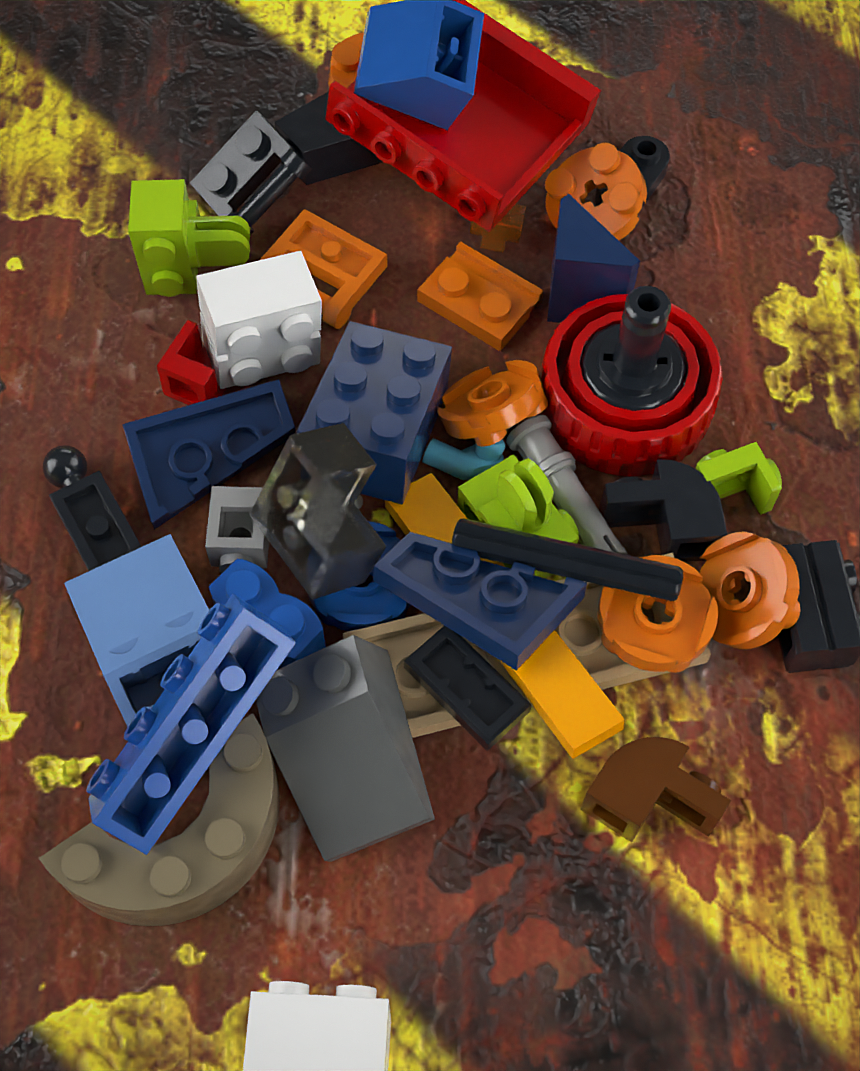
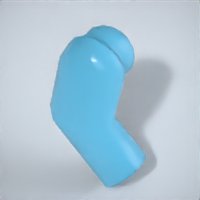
(463, 463)

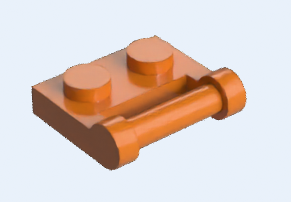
(335, 259)

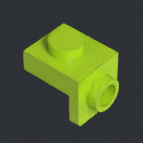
(743, 470)

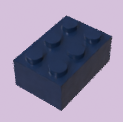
(387, 397)

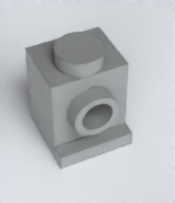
(231, 520)

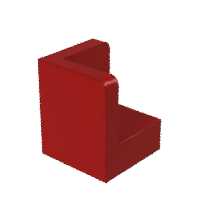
(187, 370)

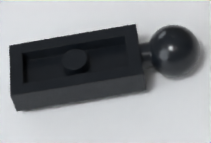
(87, 508)

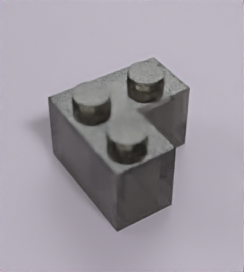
(312, 512)

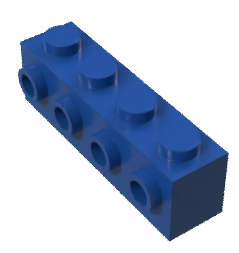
(188, 723)

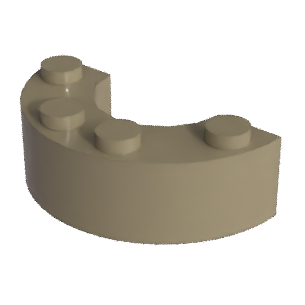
(194, 868)

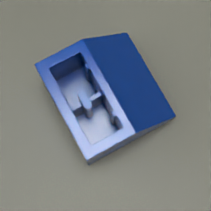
(420, 58)

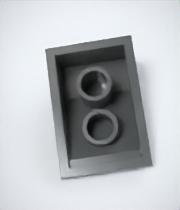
(345, 746)

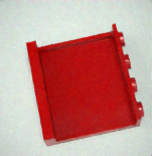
(501, 141)

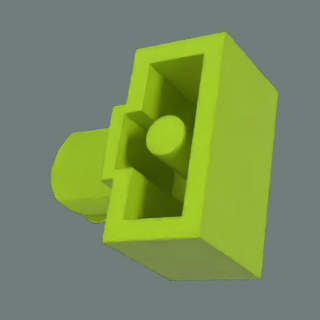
(175, 240)
(516, 498)

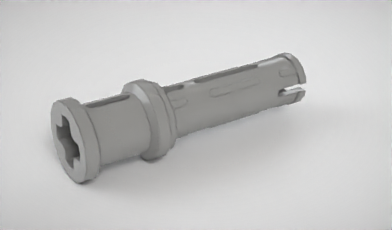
(537, 443)

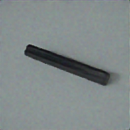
(570, 559)

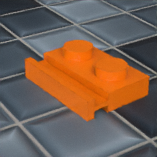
(480, 296)

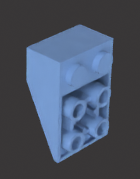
(139, 619)

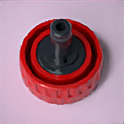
(630, 382)

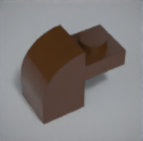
(648, 775)

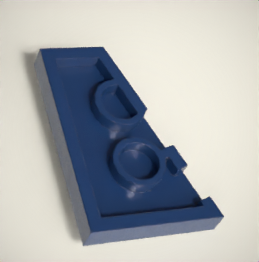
(205, 445)
(486, 603)

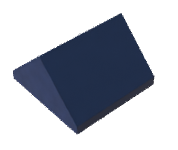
(586, 262)

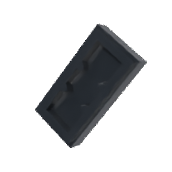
(467, 686)

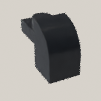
(676, 500)

